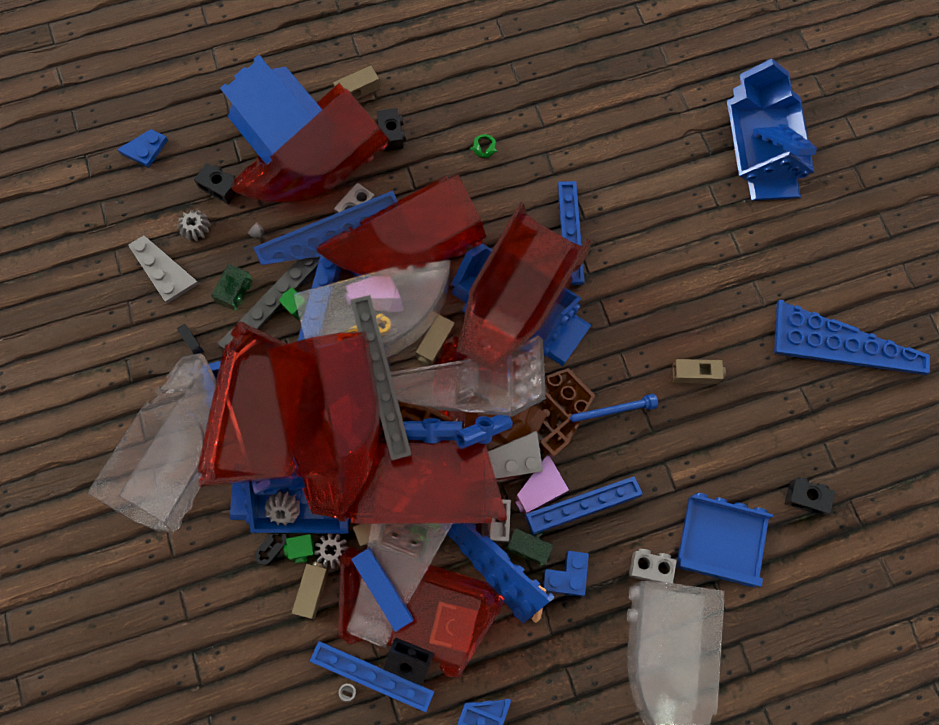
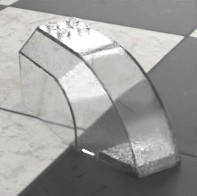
(402, 301)
(156, 462)
(674, 652)

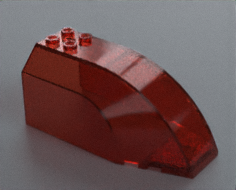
(317, 155)
(412, 231)
(517, 289)
(328, 415)

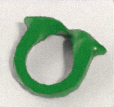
(489, 152)

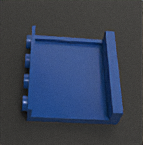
(723, 540)

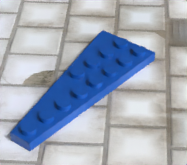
(302, 242)
(819, 338)
(506, 578)

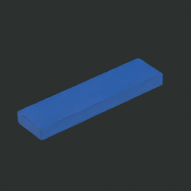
(382, 589)

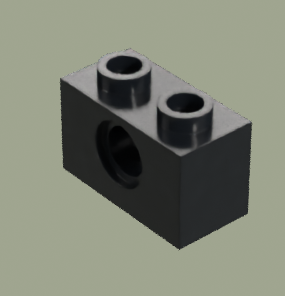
(388, 120)
(207, 180)
(798, 498)
(408, 661)

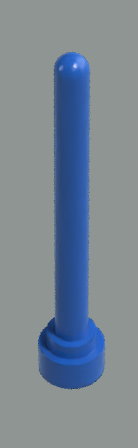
(647, 402)

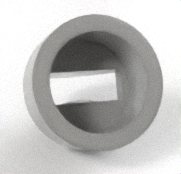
(256, 231)
(349, 689)

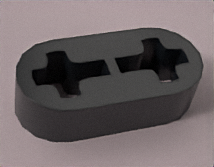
(190, 339)
(266, 545)

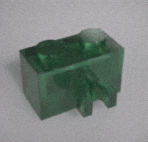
(232, 287)
(530, 547)

